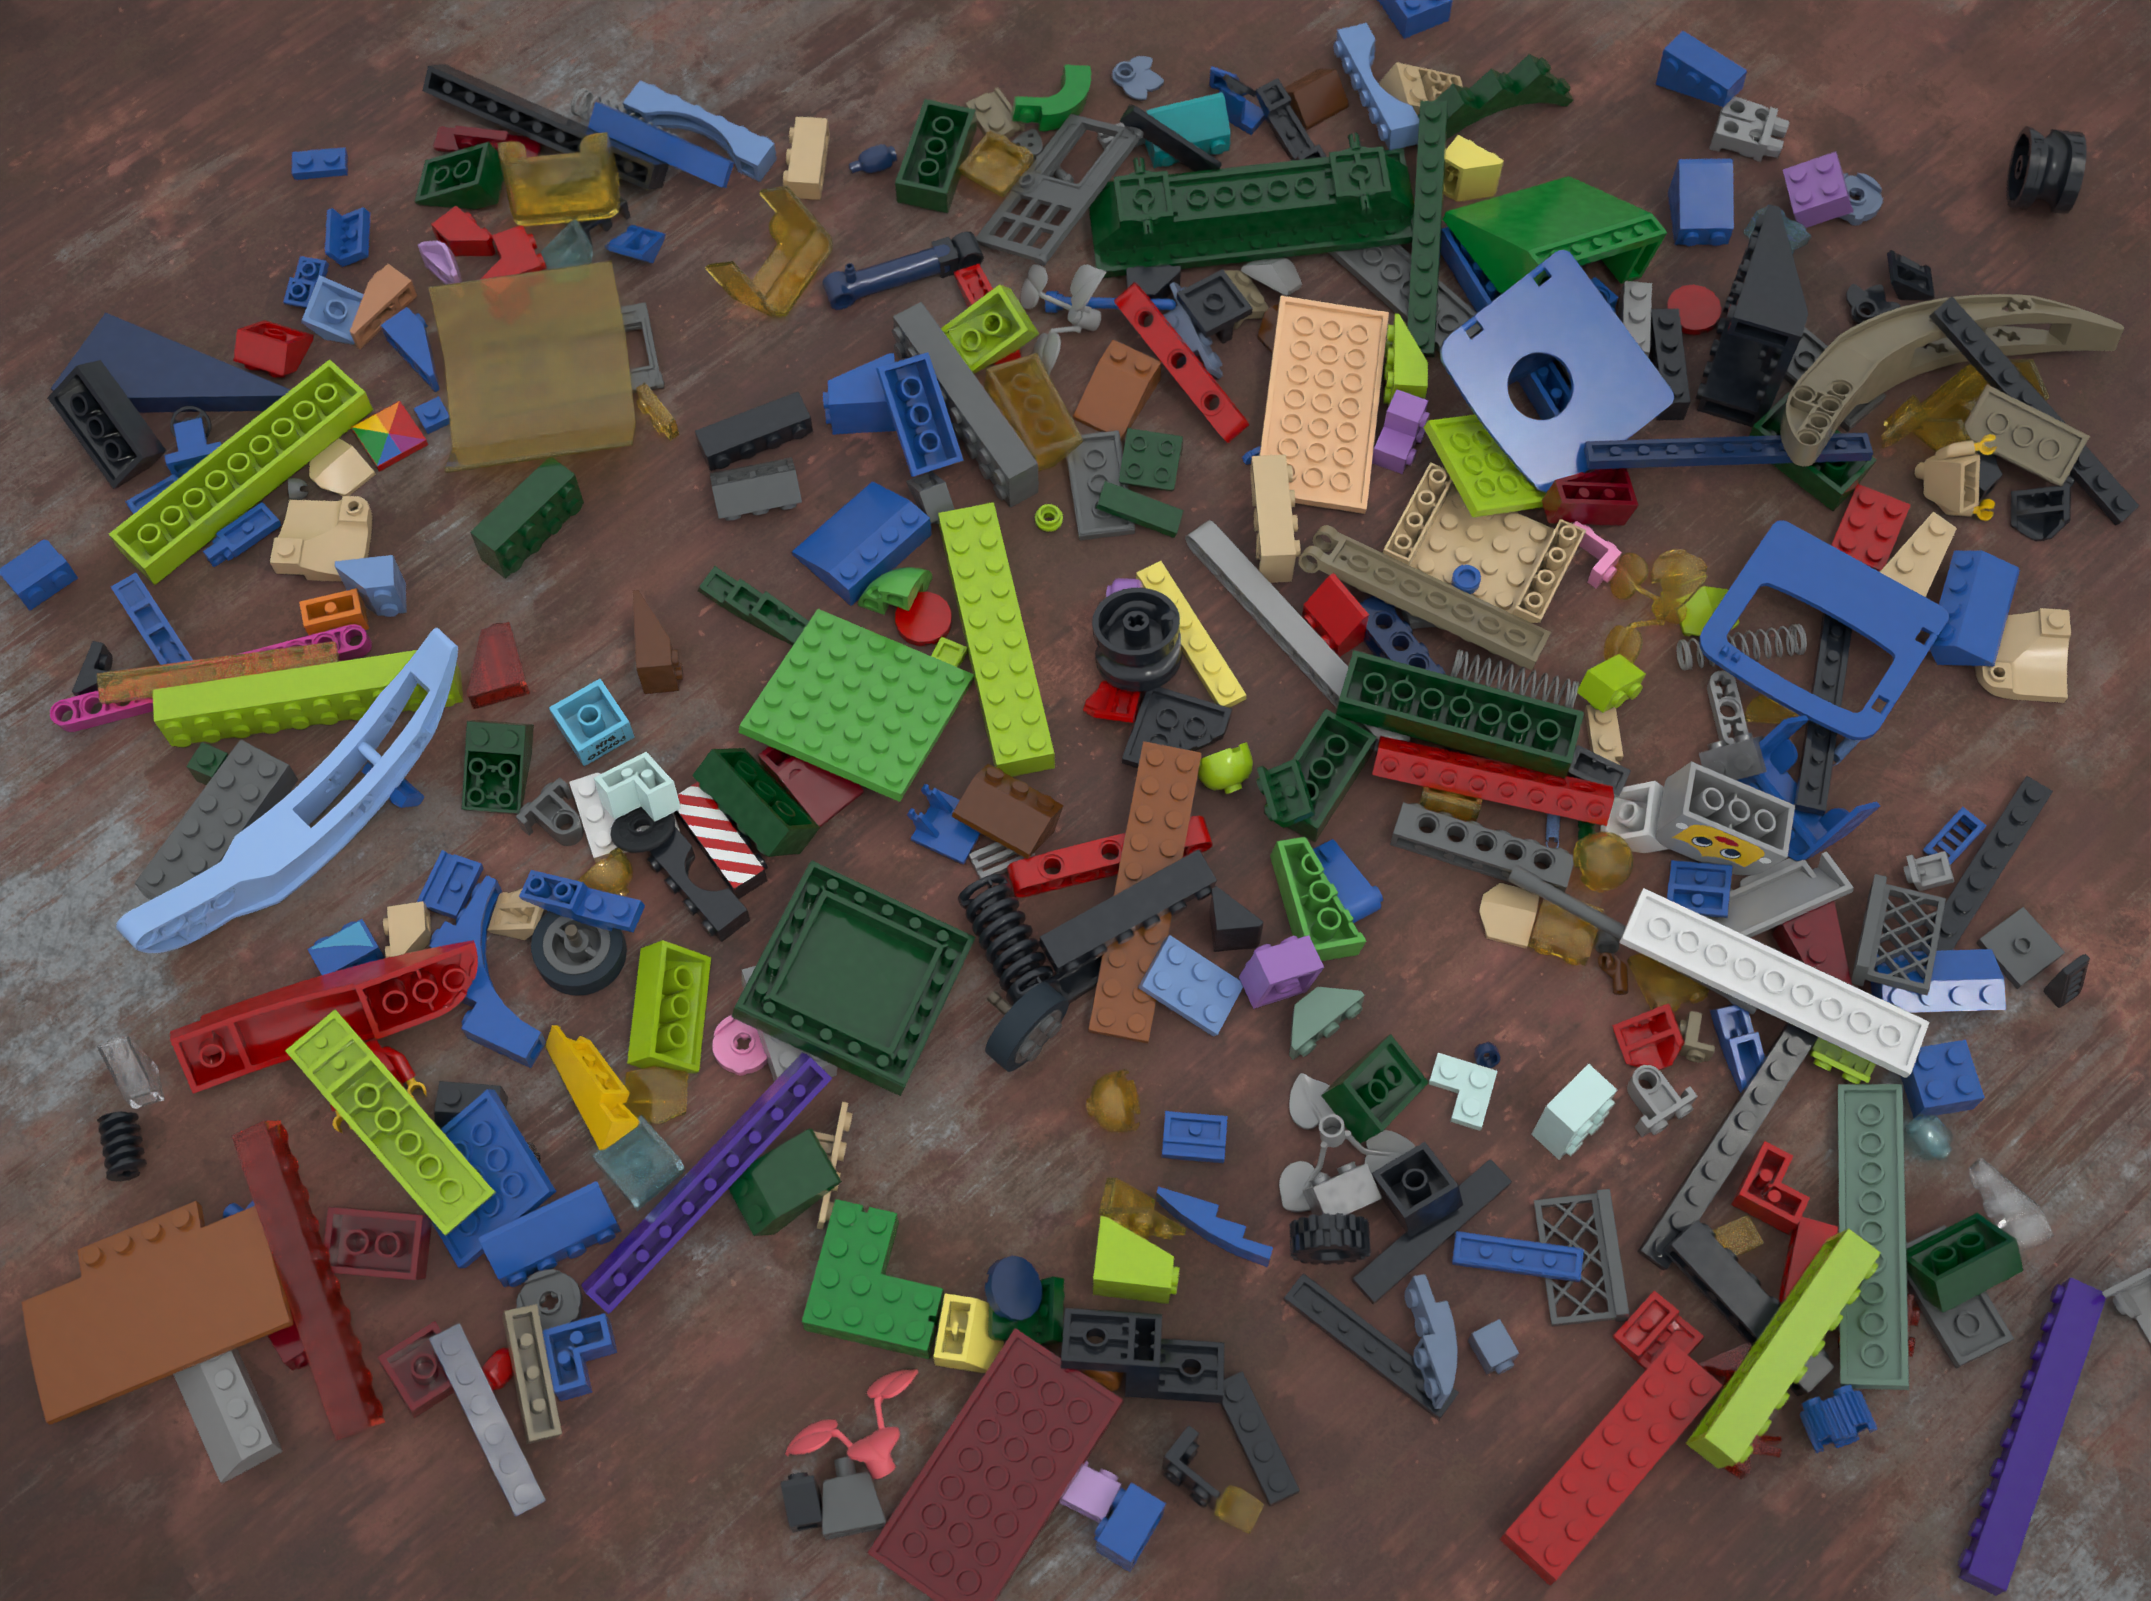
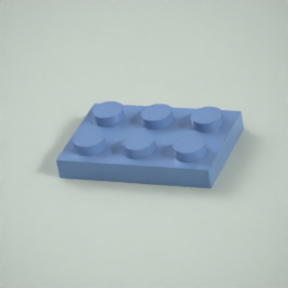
(1191, 985)

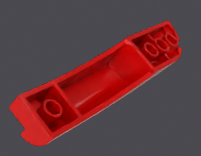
(370, 997)

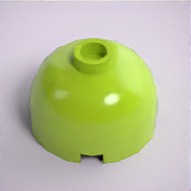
(1226, 769)

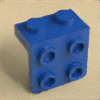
(38, 574)

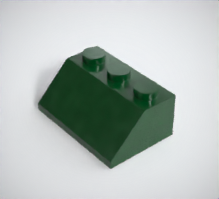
(1962, 1261)

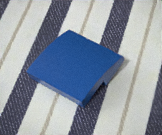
(1701, 887)

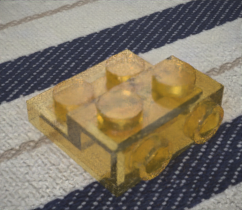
(996, 163)
(1563, 934)
(1663, 984)

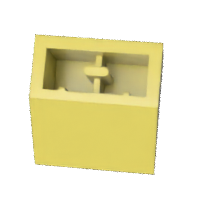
(1470, 171)
(964, 1335)

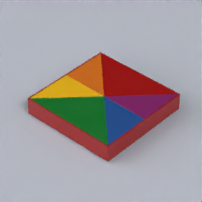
(389, 436)

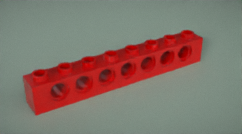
(1493, 781)

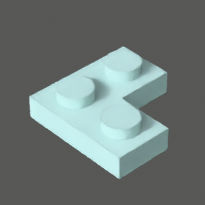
(1471, 1083)

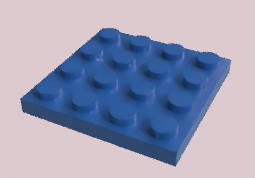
(505, 1161)

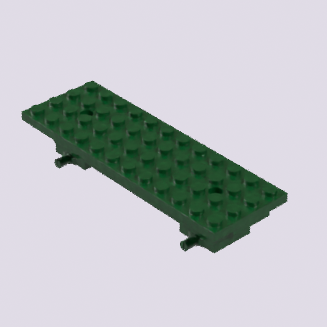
(1253, 211)

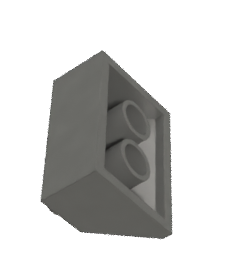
(755, 488)

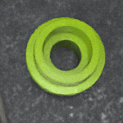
(1045, 511)

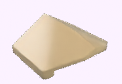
(340, 469)
(1509, 914)
(514, 916)

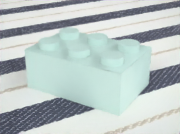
(1575, 1113)

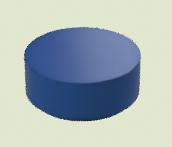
(1466, 578)

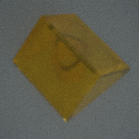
(1458, 805)

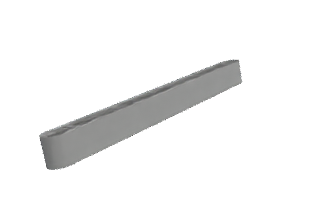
(1275, 615)

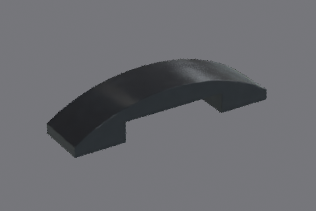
(1284, 122)

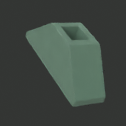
(1319, 1016)

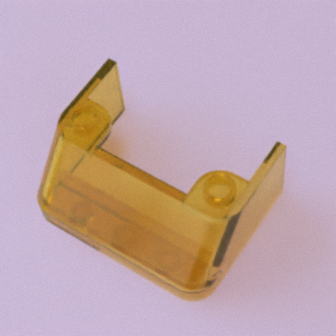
(790, 266)
(1954, 401)

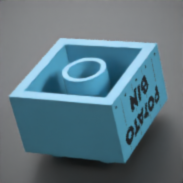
(591, 722)

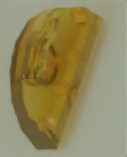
(1672, 556)
(1767, 711)

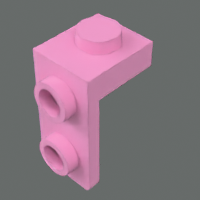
(1604, 551)

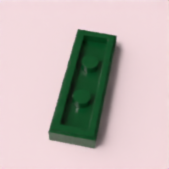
(1139, 509)

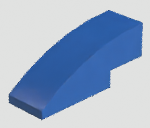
(1738, 1042)

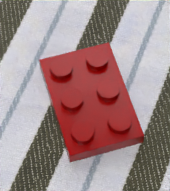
(1870, 526)

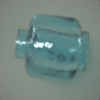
(1928, 1137)

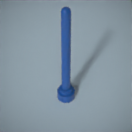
(1101, 303)

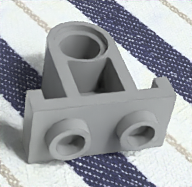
(1658, 1103)

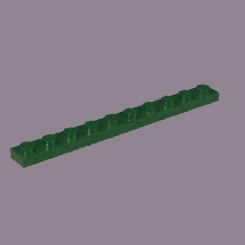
(1427, 224)

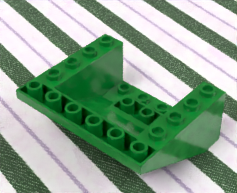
(1525, 227)

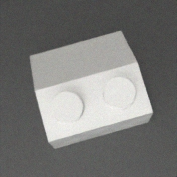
(1636, 816)

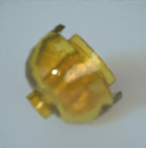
(1603, 860)
(610, 874)
(1114, 1102)

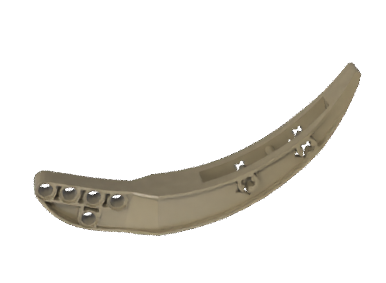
(1892, 350)

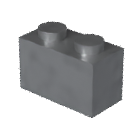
(1343, 1193)

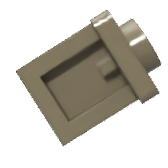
(1692, 1049)

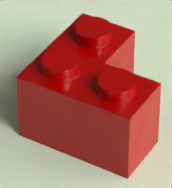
(1764, 1194)

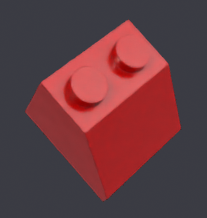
(271, 348)
(1336, 616)

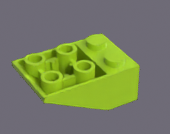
(1405, 364)

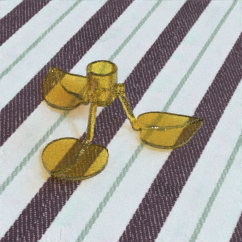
(1678, 585)

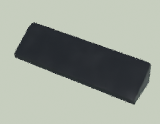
(1169, 140)

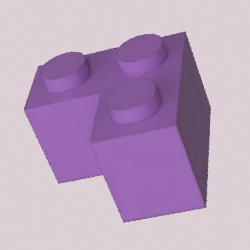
(1401, 432)

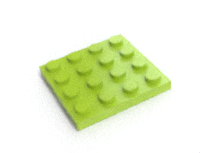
(1480, 468)

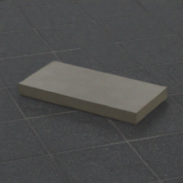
(2025, 435)

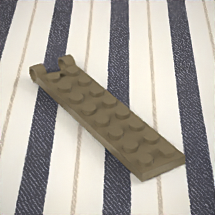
(1426, 597)

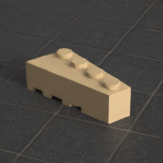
(1273, 517)
(1921, 555)

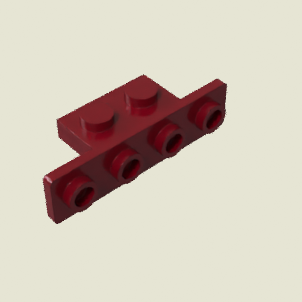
(463, 137)

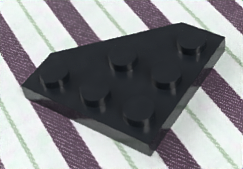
(1175, 722)

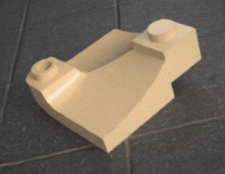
(319, 535)
(2031, 658)

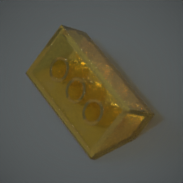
(1033, 409)

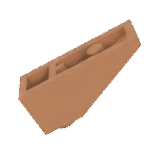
(384, 297)

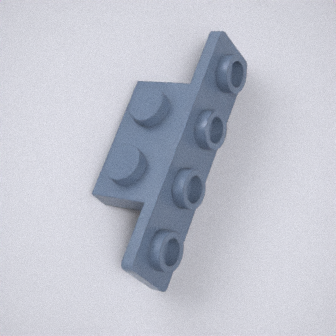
(1193, 337)

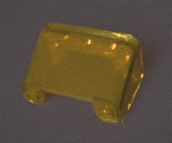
(561, 185)

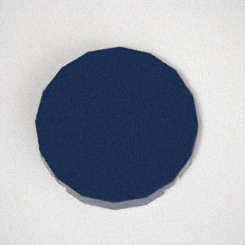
(1013, 1288)

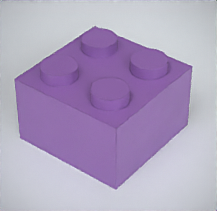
(1818, 190)
(1280, 971)

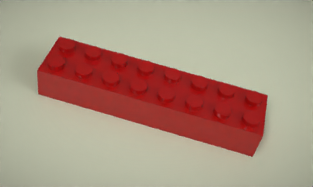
(1610, 1463)

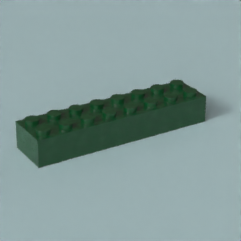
(1460, 714)

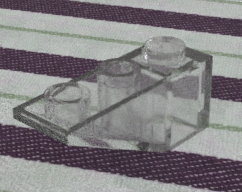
(132, 1071)
(2010, 1207)

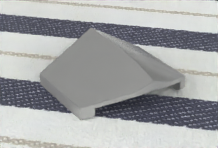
(1276, 273)

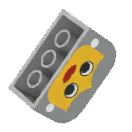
(1723, 821)

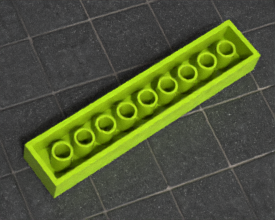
(241, 472)
(996, 640)
(282, 699)

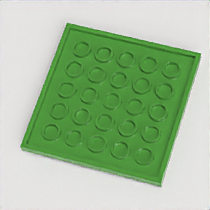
(857, 704)

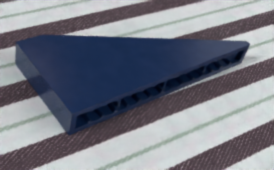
(169, 375)

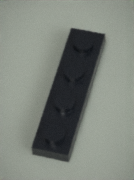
(1257, 1440)

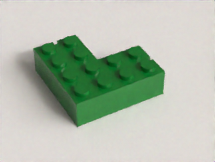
(854, 1295)

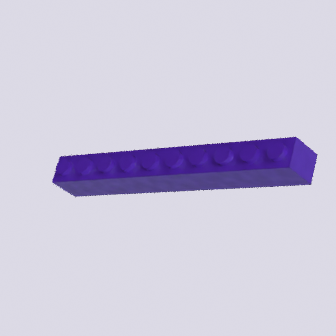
(705, 1182)
(2032, 1437)

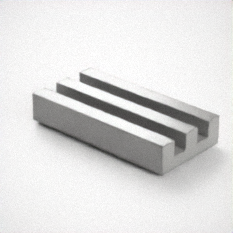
(987, 851)

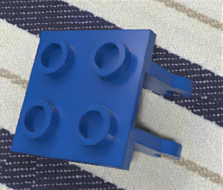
(941, 831)

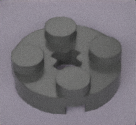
(559, 1286)

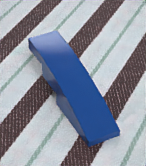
(150, 620)
(1202, 1219)

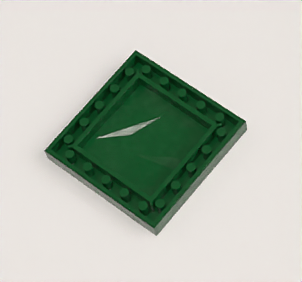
(854, 977)

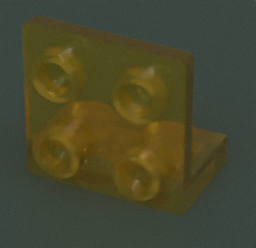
(1136, 1211)

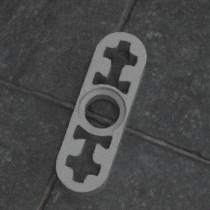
(1731, 699)

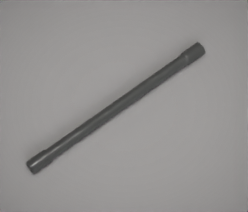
(1534, 884)

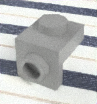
(1929, 871)

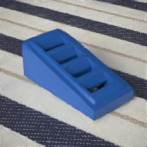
(1967, 819)

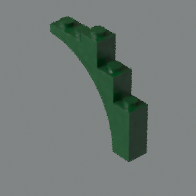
(1496, 91)

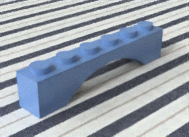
(1394, 119)
(750, 152)

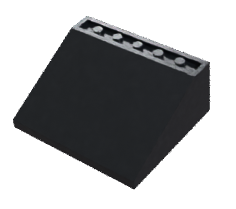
(1760, 328)

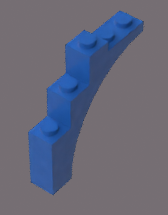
(490, 1020)

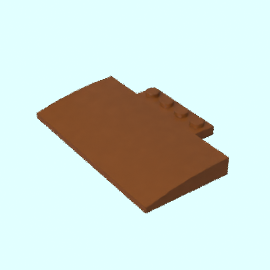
(152, 1307)

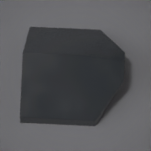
(1909, 278)
(2041, 511)

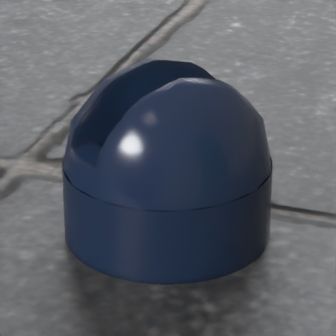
(1490, 1061)

